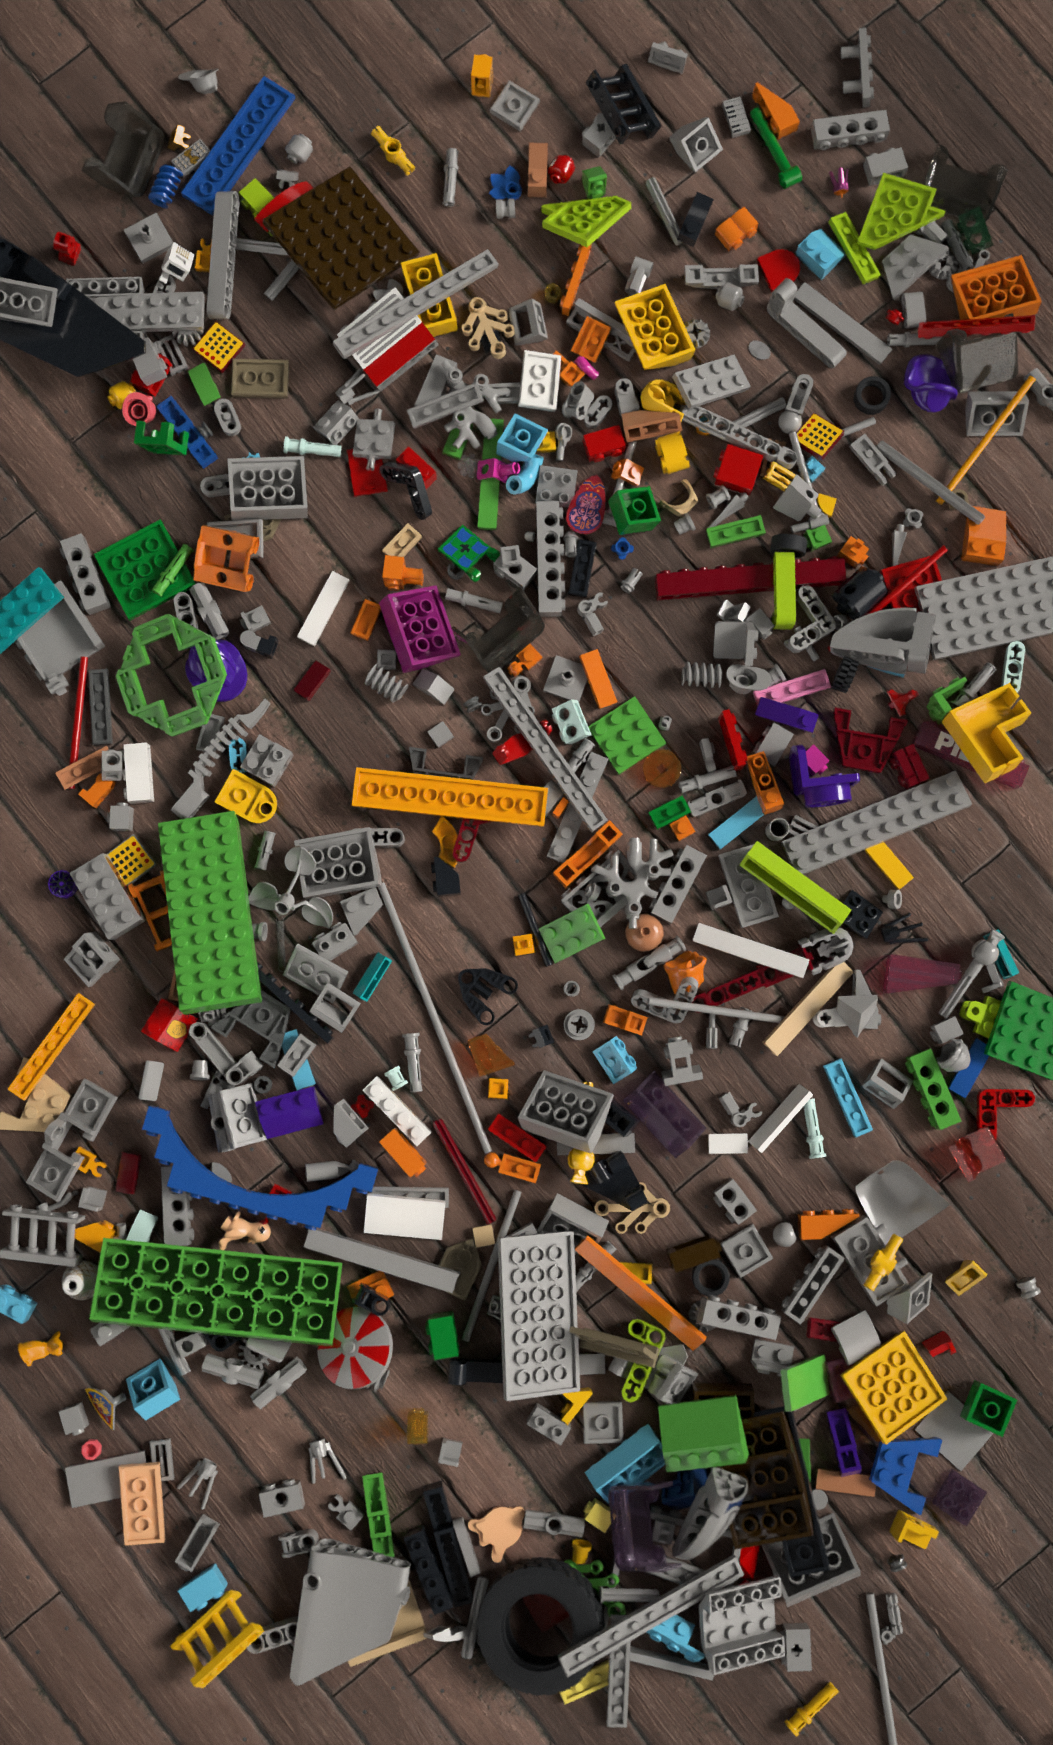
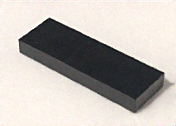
(582, 568)

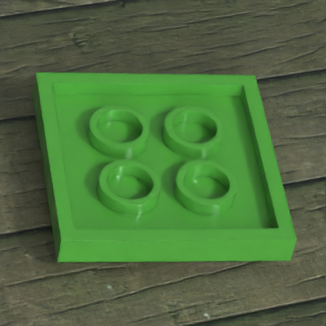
(626, 735)

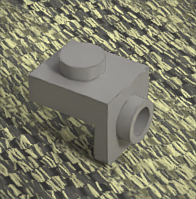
(733, 613)

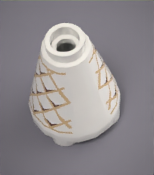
(85, 1278)

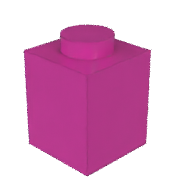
(816, 761)

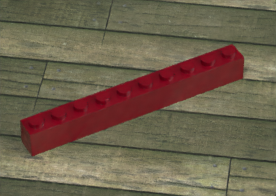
(745, 579)

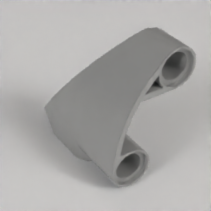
(665, 1363)

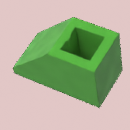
(594, 182)

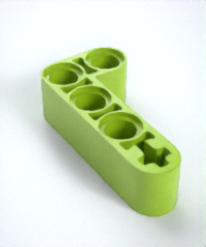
(784, 591)
(644, 1336)

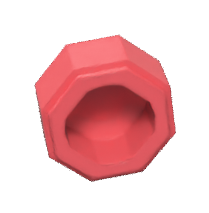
(91, 1449)

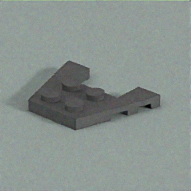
(418, 757)
(265, 1018)

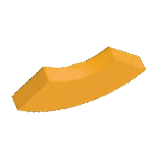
(447, 837)

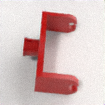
(516, 746)

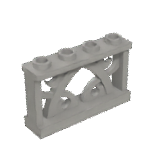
(611, 910)

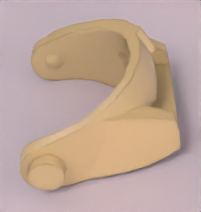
(680, 510)

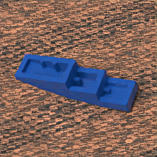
(196, 443)

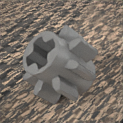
(56, 683)

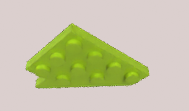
(897, 210)
(584, 219)

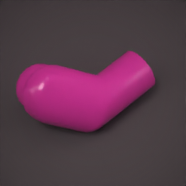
(585, 366)

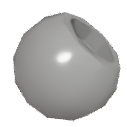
(784, 1234)

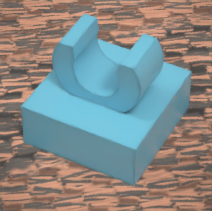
(814, 468)

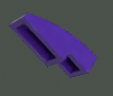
(843, 1442)

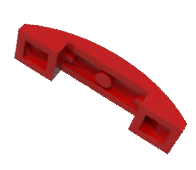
(281, 200)

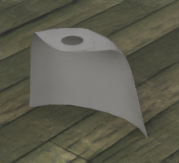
(898, 1199)

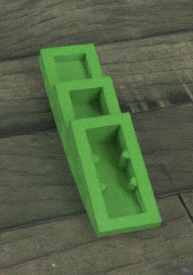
(378, 1514)

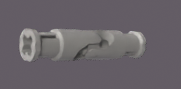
(659, 956)

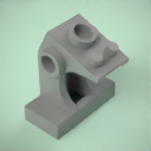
(675, 1049)

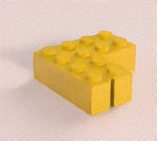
(981, 730)

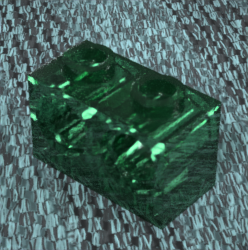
(979, 229)

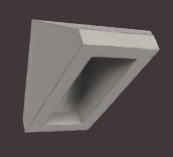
(856, 1010)

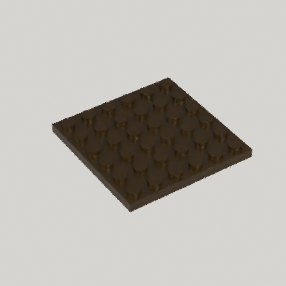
(341, 237)

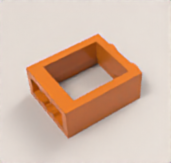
(403, 1153)

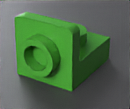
(817, 538)

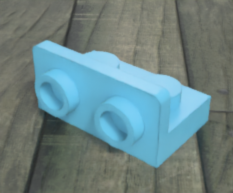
(615, 1059)

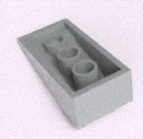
(27, 302)

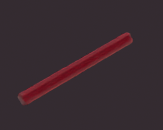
(464, 1171)

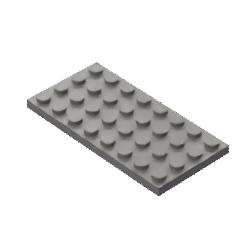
(989, 607)
(537, 1314)

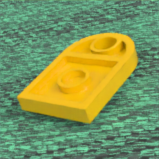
(246, 797)

